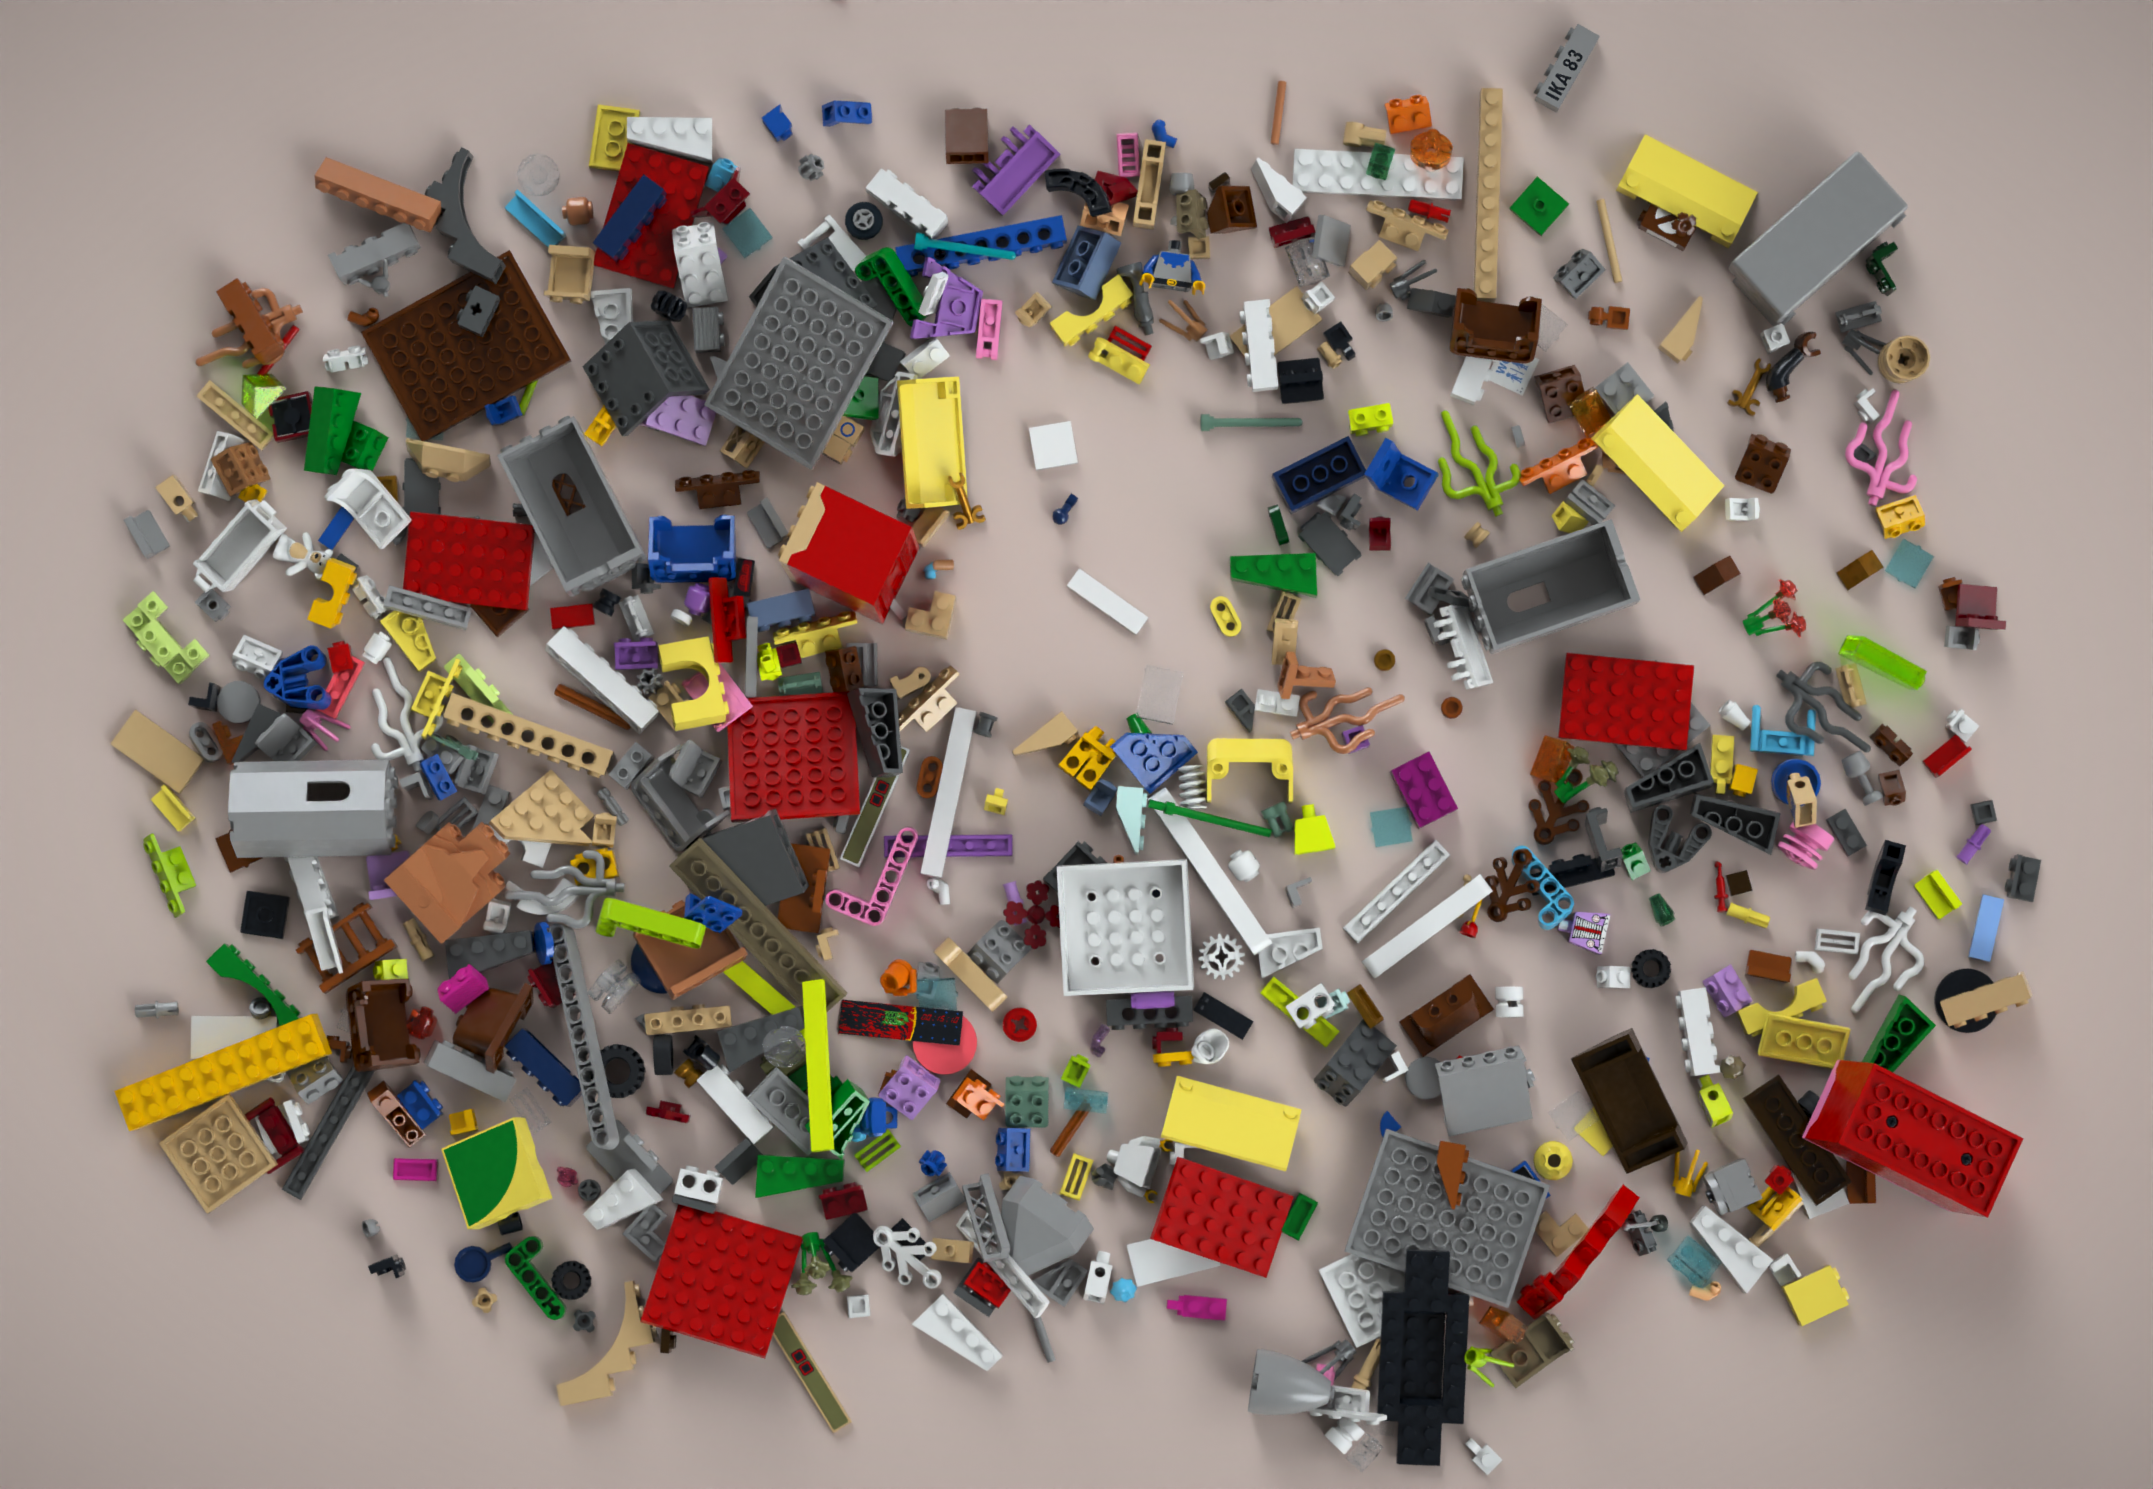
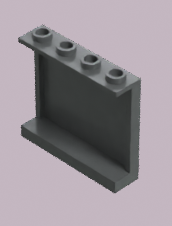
(761, 857)

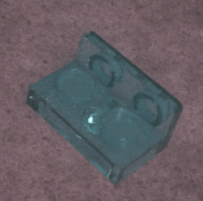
(1693, 1261)

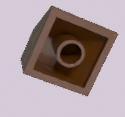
(1231, 210)

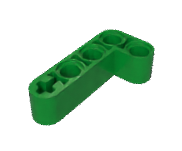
(896, 281)
(539, 1281)

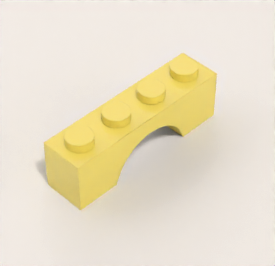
(1070, 326)
(1806, 996)

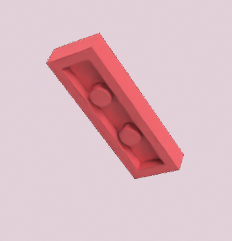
(340, 687)

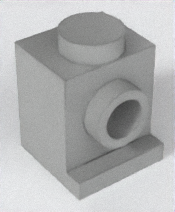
(221, 609)

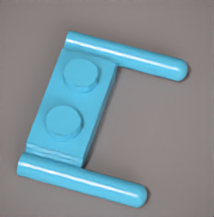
(1780, 741)

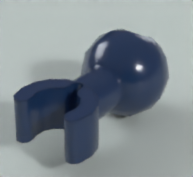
(1061, 515)

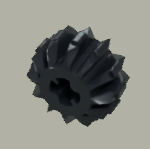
(669, 306)

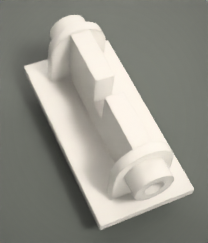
(337, 359)
(366, 588)
(636, 617)

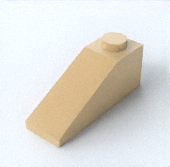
(1682, 336)
(1051, 735)

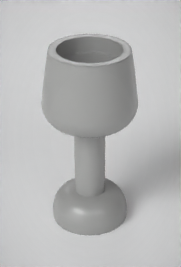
(1180, 184)
(1856, 766)

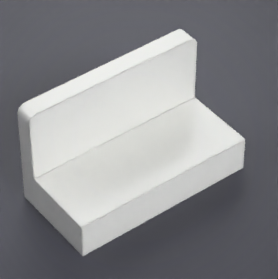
(1399, 1065)

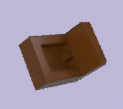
(346, 1050)

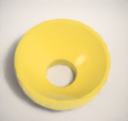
(1541, 1160)

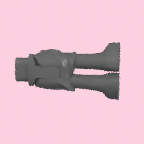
(1142, 308)

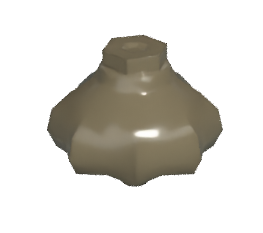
(1732, 1067)

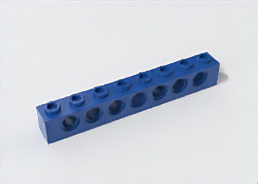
(1053, 225)

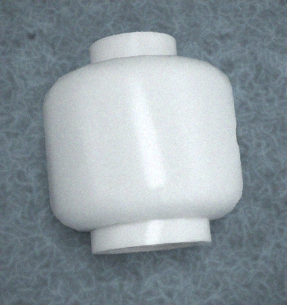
(1244, 865)

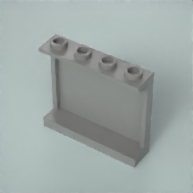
(1484, 1090)

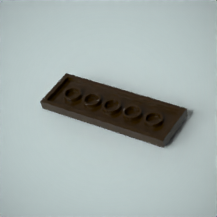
(1785, 1125)

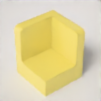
(1568, 519)

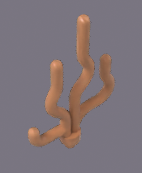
(278, 317)
(1320, 724)

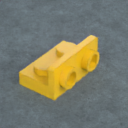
(1900, 517)

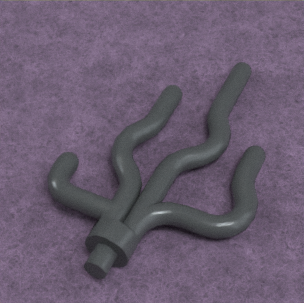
(1801, 691)

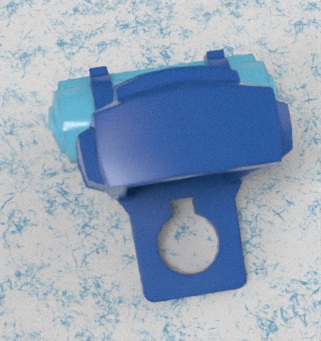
(874, 1120)

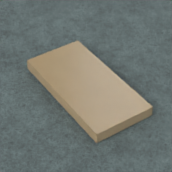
(1289, 321)
(157, 751)

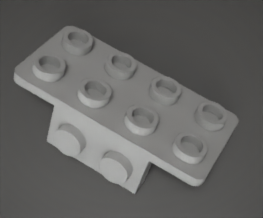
(631, 1155)

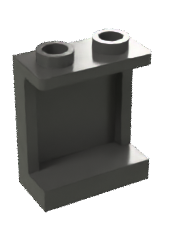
(1078, 855)
(1605, 859)

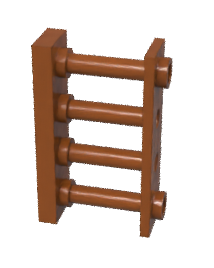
(365, 957)

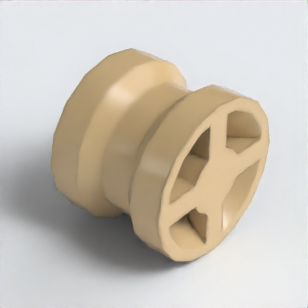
(1477, 534)

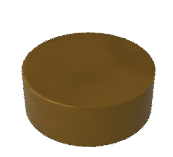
(1384, 660)

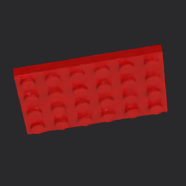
(653, 254)
(469, 560)
(1626, 701)
(1221, 1217)

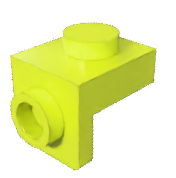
(390, 969)

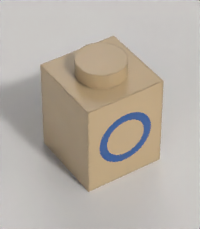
(849, 430)

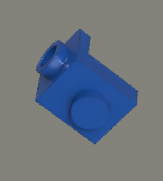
(503, 411)

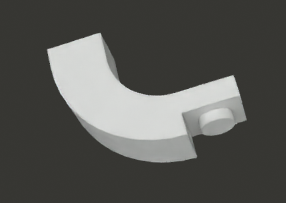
(536, 908)

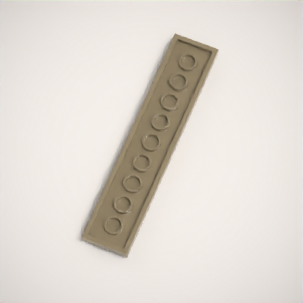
(757, 927)

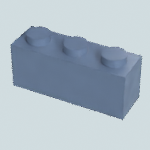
(782, 610)

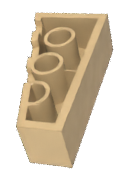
(1986, 999)

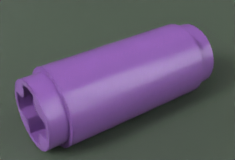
(1151, 1000)

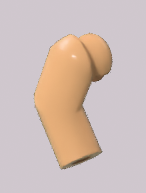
(1707, 1292)

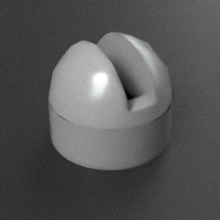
(1384, 308)
(369, 1227)

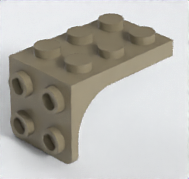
(1537, 1349)

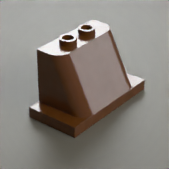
(1446, 1015)
(491, 1021)

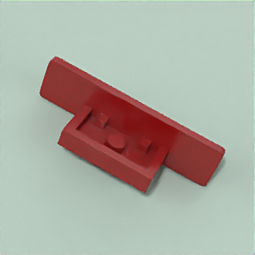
(727, 619)

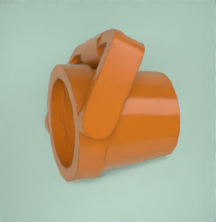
(897, 976)

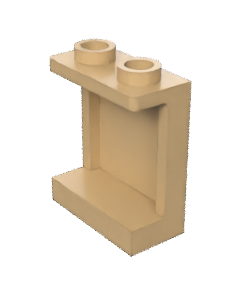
(570, 274)

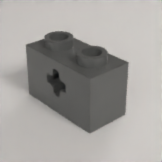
(488, 304)

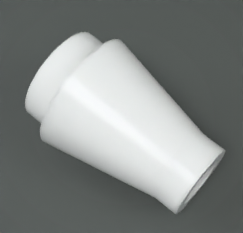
(1732, 713)

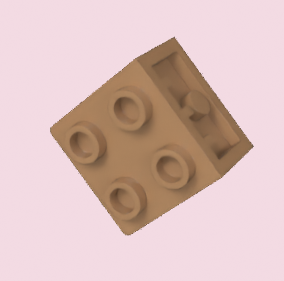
(240, 468)

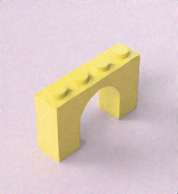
(695, 655)

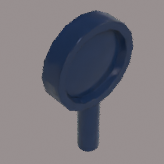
(475, 1263)

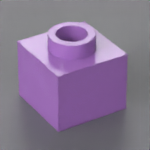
(1348, 734)

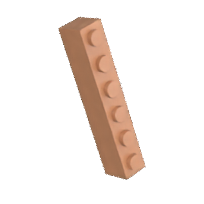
(377, 195)

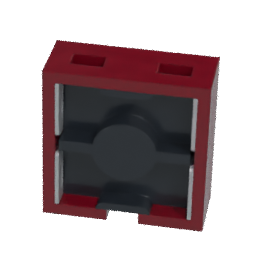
(291, 416)

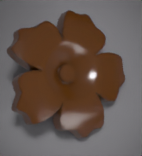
(1684, 224)

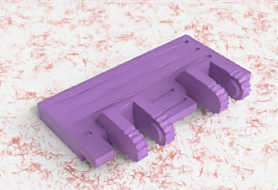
(1016, 170)

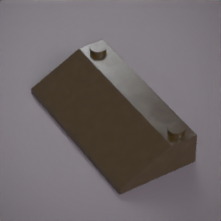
(1629, 1101)

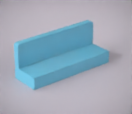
(535, 220)

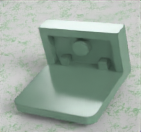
(1026, 1101)

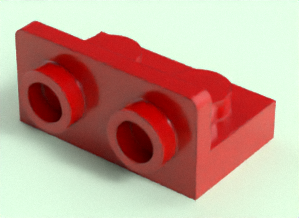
(987, 1284)
(1539, 1296)

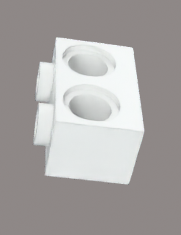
(1308, 1001)
(697, 1190)

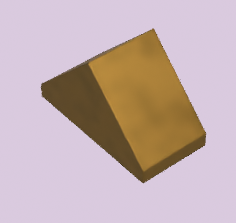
(1860, 570)

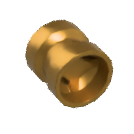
(688, 1072)

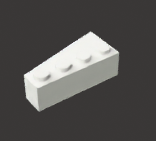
(311, 884)
(1697, 1032)
(956, 1331)

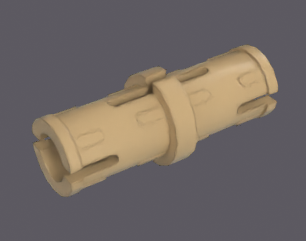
(418, 939)

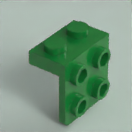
(363, 447)

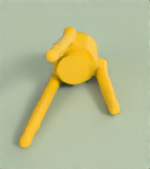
(1686, 1186)

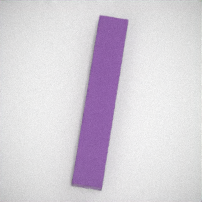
(958, 845)

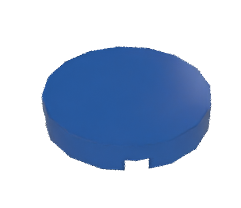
(543, 943)

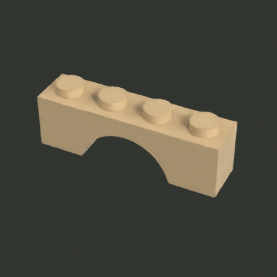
(1149, 184)

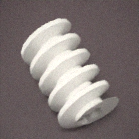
(1192, 787)

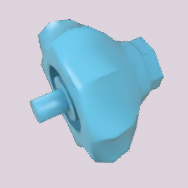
(1123, 1290)

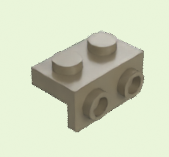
(1191, 213)

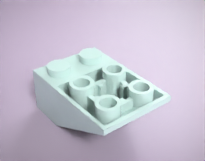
(1129, 809)

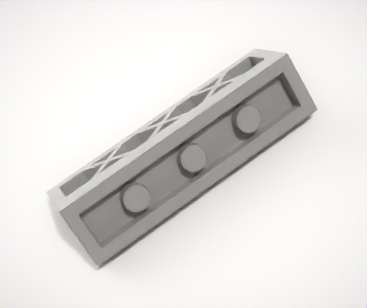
(993, 1215)

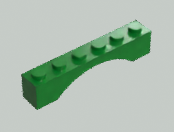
(230, 965)

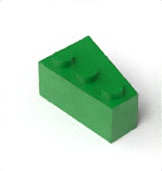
(847, 1111)

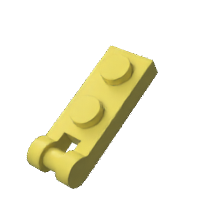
(1119, 360)

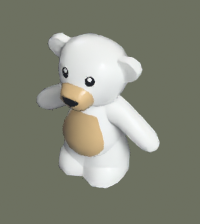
(303, 556)

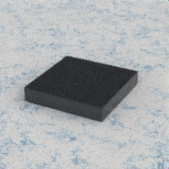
(265, 914)

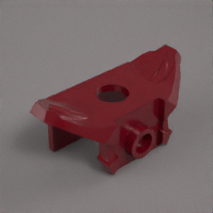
(726, 202)

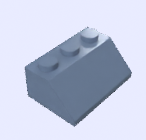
(1086, 262)

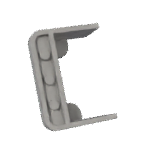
(670, 804)

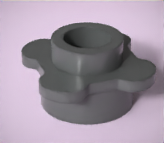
(579, 1325)

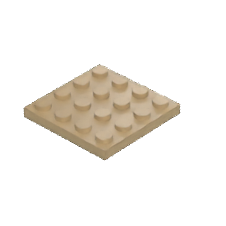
(218, 1153)

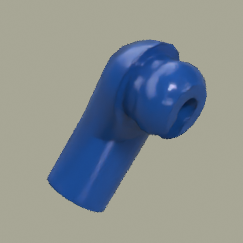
(1160, 134)

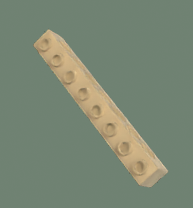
(458, 704)

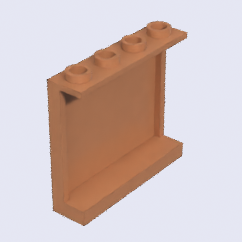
(686, 967)

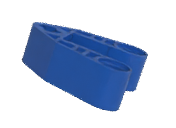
(292, 680)

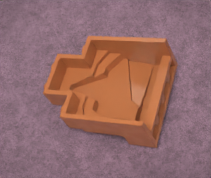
(450, 877)

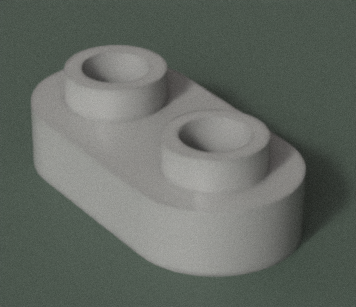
(206, 742)

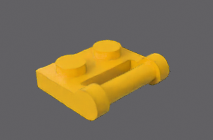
(1777, 1208)

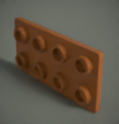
(805, 910)

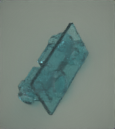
(1085, 1100)

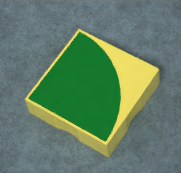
(496, 1173)

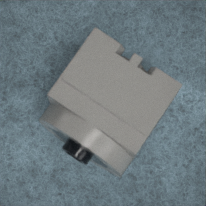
(1731, 1187)

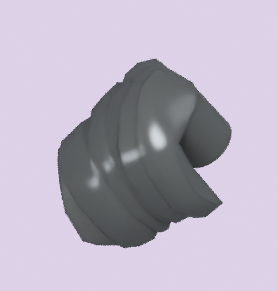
(1104, 1176)

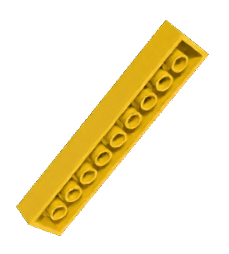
(223, 1072)

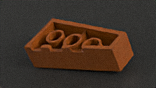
(250, 321)

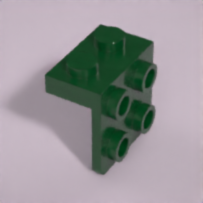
(1876, 267)

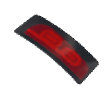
(744, 577)

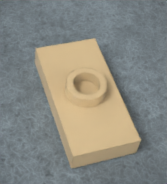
(953, 1250)

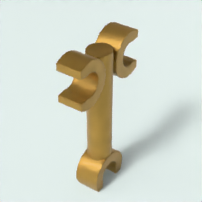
(1744, 401)
(968, 515)

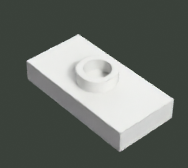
(933, 293)

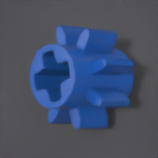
(932, 1163)

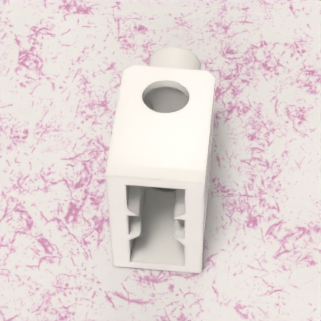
(1096, 1286)

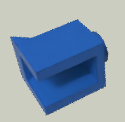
(778, 124)

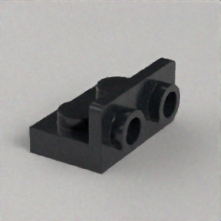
(386, 1265)

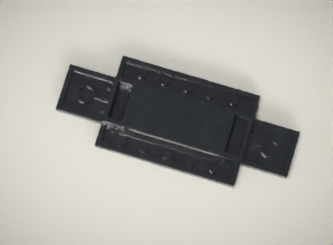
(1414, 1357)

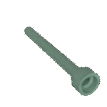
(1209, 422)

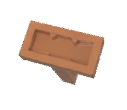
(1298, 675)

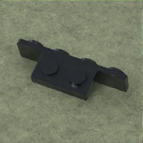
(1574, 872)

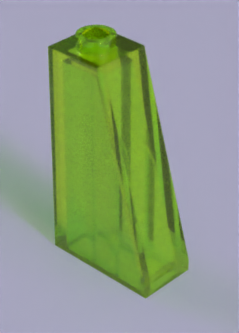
(1882, 661)

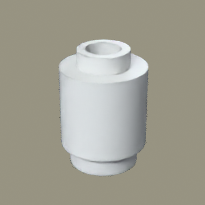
(377, 647)

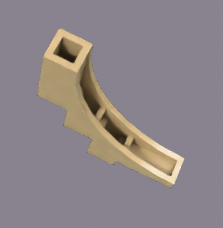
(633, 1333)

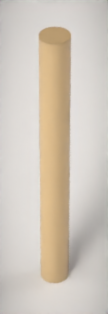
(1609, 241)

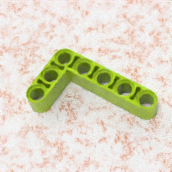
(648, 922)

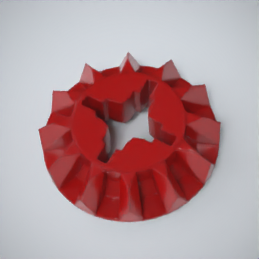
(1029, 1021)

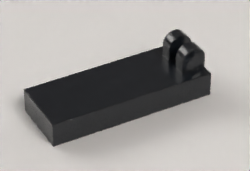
(1223, 1016)

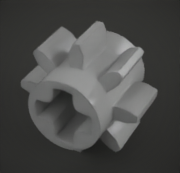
(811, 167)
(646, 685)

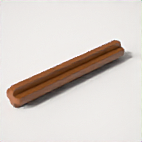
(590, 705)

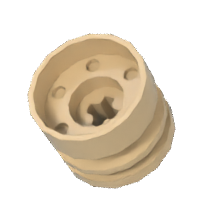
(1915, 356)

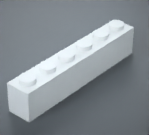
(601, 679)

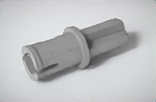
(157, 1009)

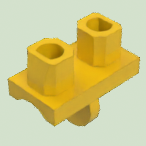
(601, 427)

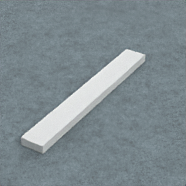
(948, 792)

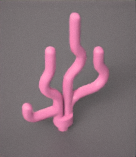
(1880, 480)

